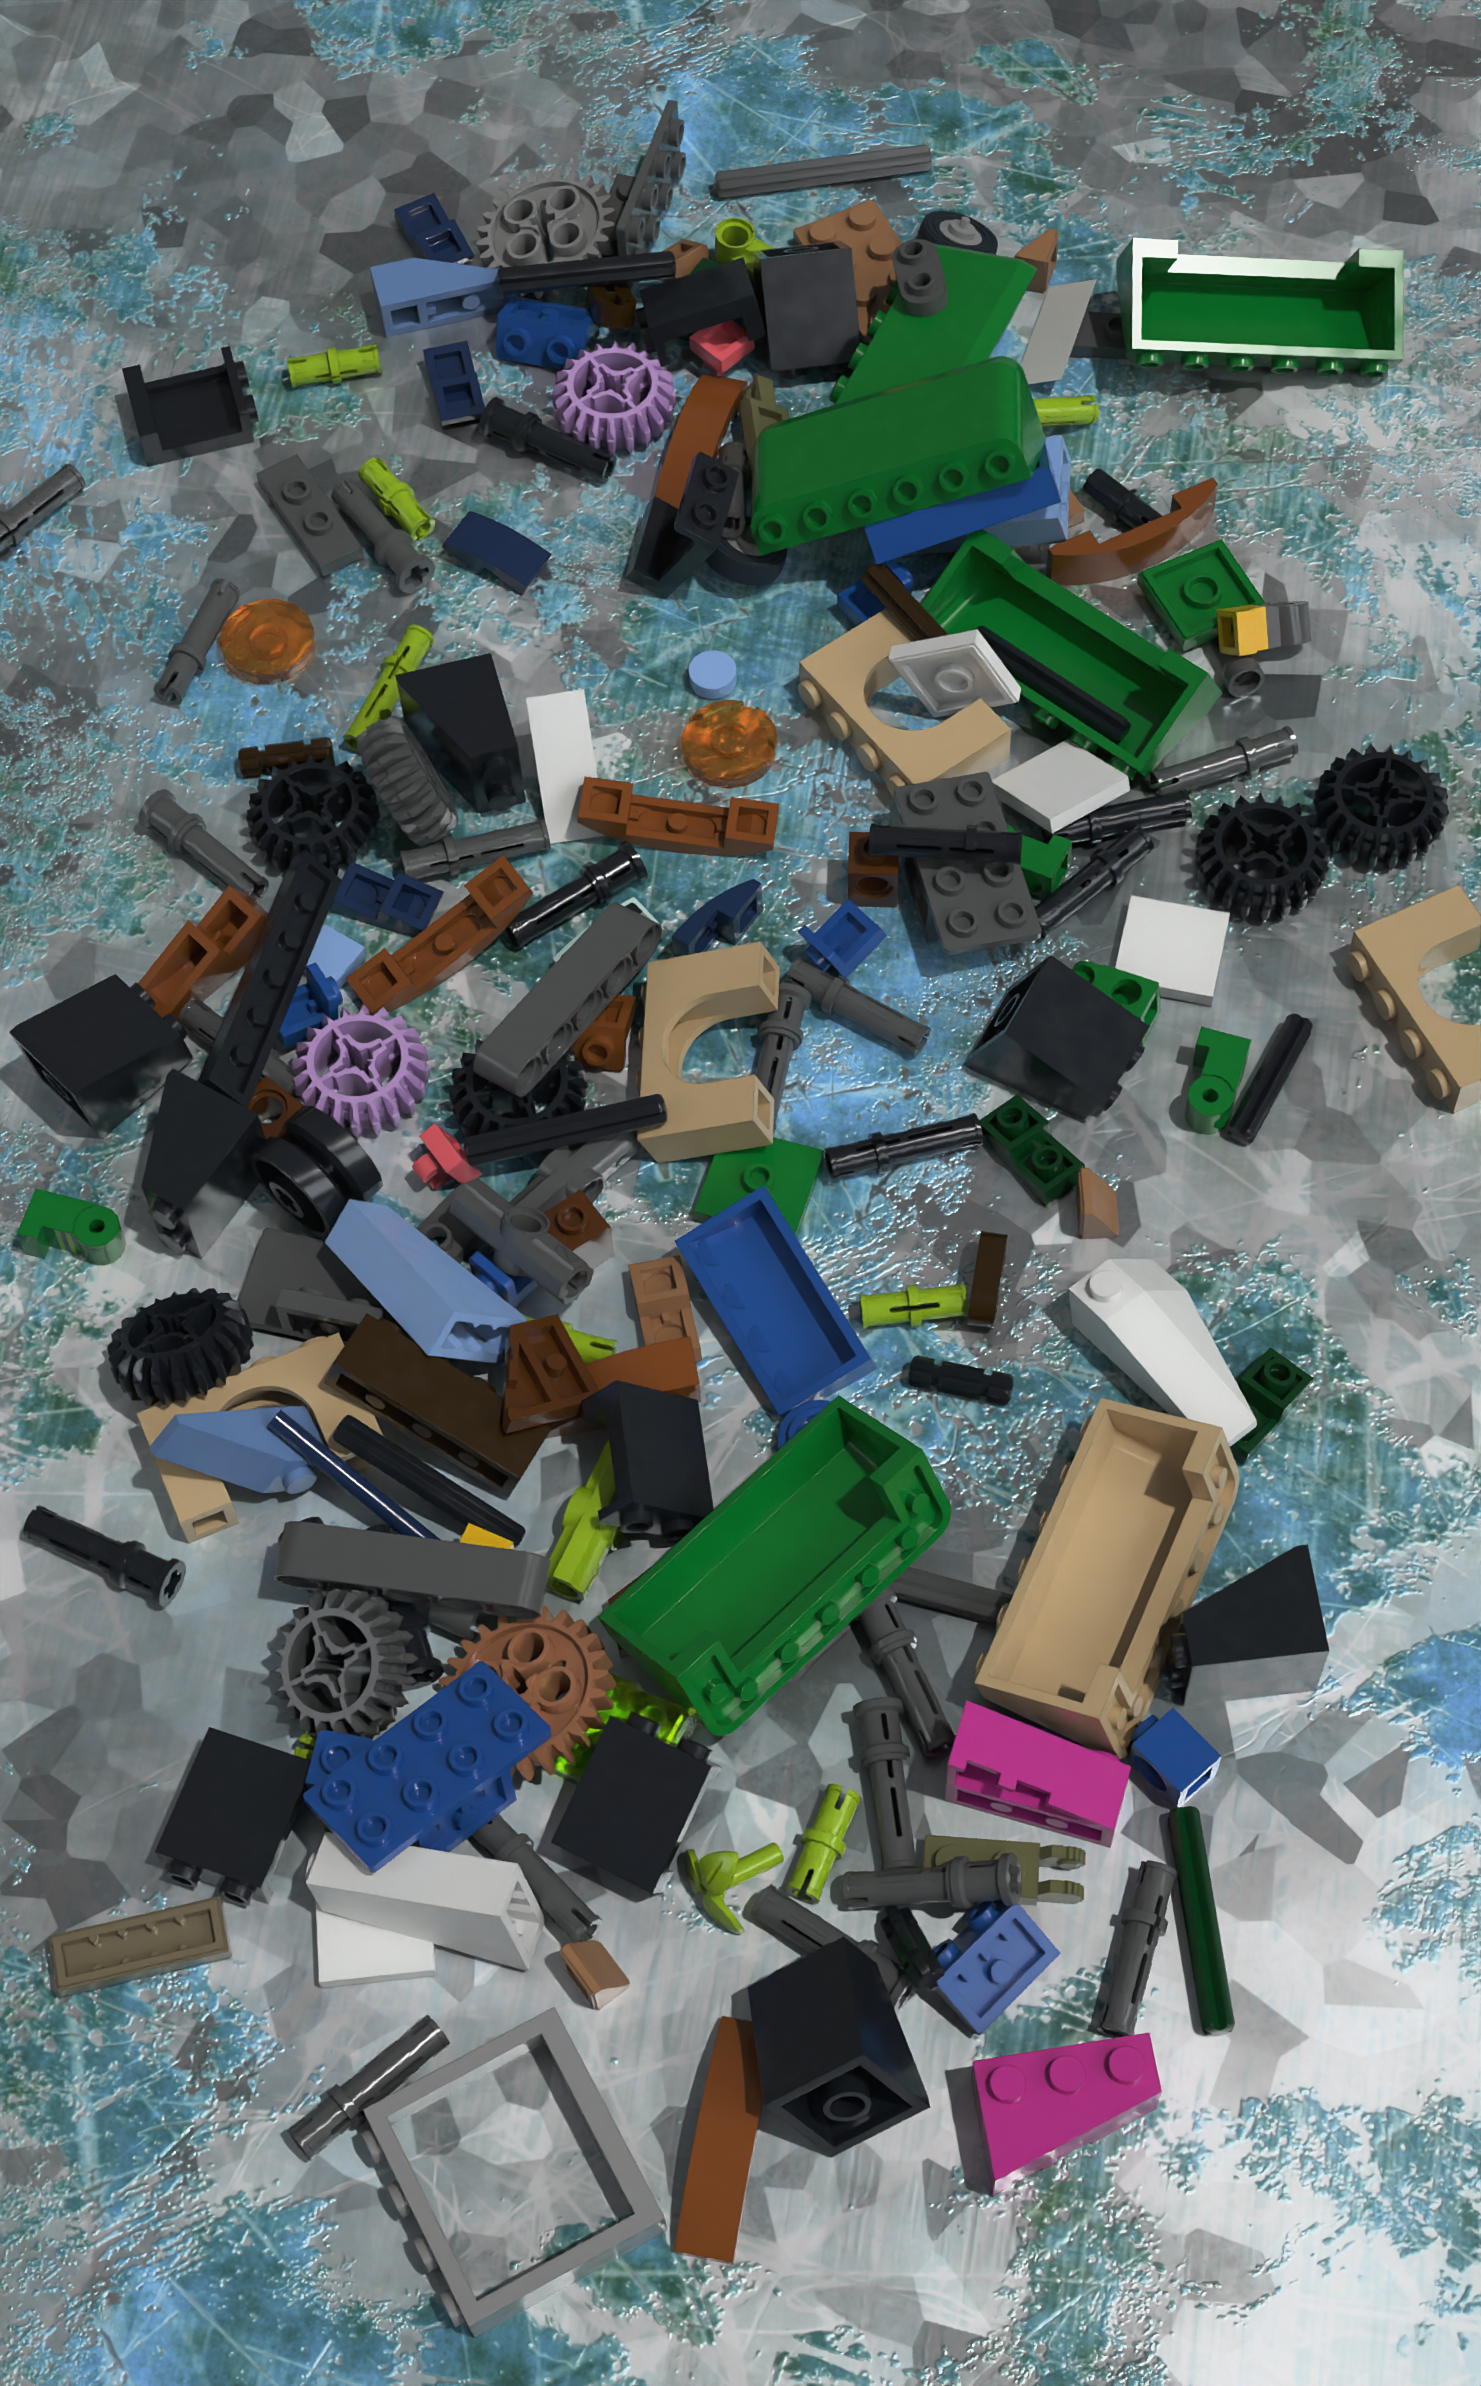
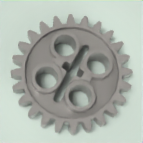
(579, 224)

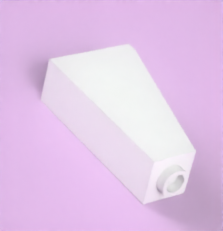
(434, 1897)

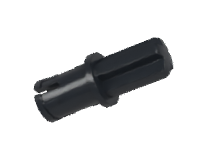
(1119, 500)

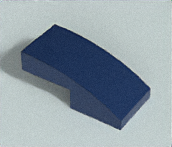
(432, 232)
(454, 383)
(501, 550)
(387, 903)
(724, 917)

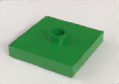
(1193, 588)
(783, 1168)

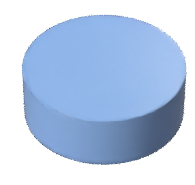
(712, 674)

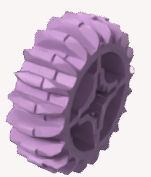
(603, 395)
(374, 1049)

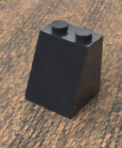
(807, 307)
(465, 730)
(1059, 1041)
(103, 1050)
(198, 1164)
(1253, 1636)
(833, 2049)

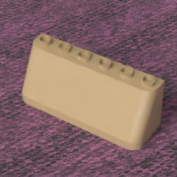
(1111, 1575)

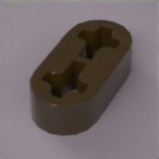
(611, 305)
(987, 1279)

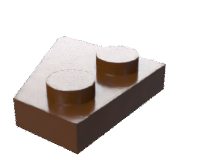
(542, 1375)

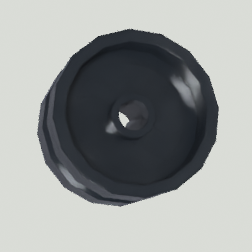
(315, 1170)

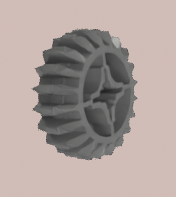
(407, 781)
(318, 1652)

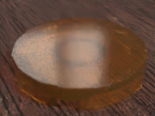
(267, 641)
(729, 744)

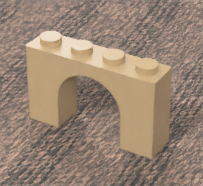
(853, 669)
(1391, 961)
(680, 1003)
(268, 1383)

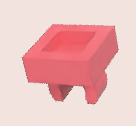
(721, 346)
(444, 1161)

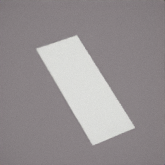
(1056, 331)
(562, 760)

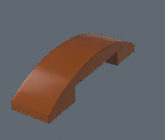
(699, 428)
(1086, 561)
(677, 825)
(446, 944)
(722, 2148)

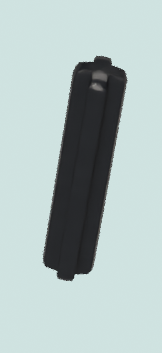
(1270, 1079)

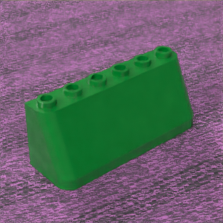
(1261, 310)
(907, 348)
(893, 453)
(1149, 687)
(781, 1566)

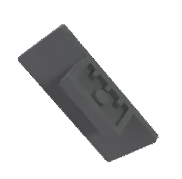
(644, 197)
(957, 902)
(305, 1289)

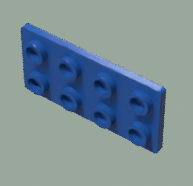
(432, 1772)

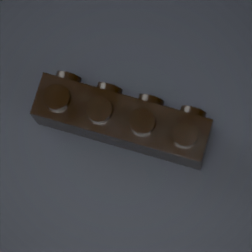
(433, 1403)

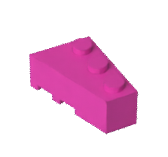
(1034, 1777)
(1058, 2100)

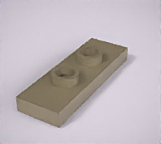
(140, 1946)

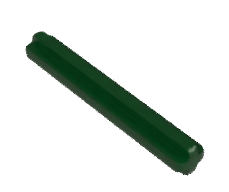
(1201, 1921)

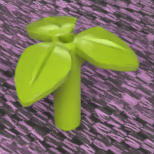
(724, 1870)

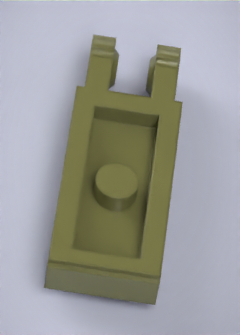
(1030, 1856)

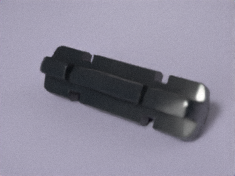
(960, 1380)
(912, 1948)

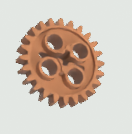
(545, 1678)

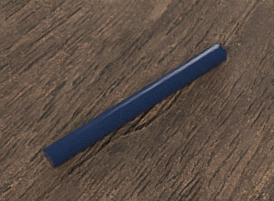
(347, 1477)

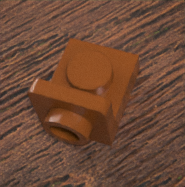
(605, 1039)

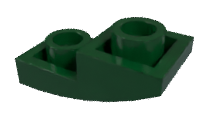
(1030, 1150)
(1271, 1392)

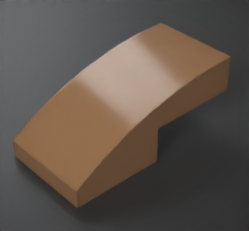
(663, 1302)

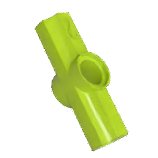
(585, 1540)

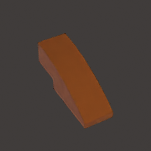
(205, 953)
(658, 1366)

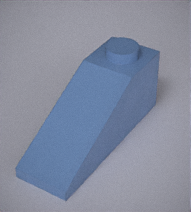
(433, 293)
(239, 1448)

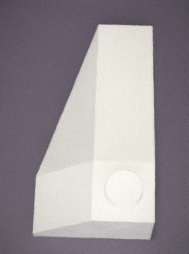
(1160, 1342)

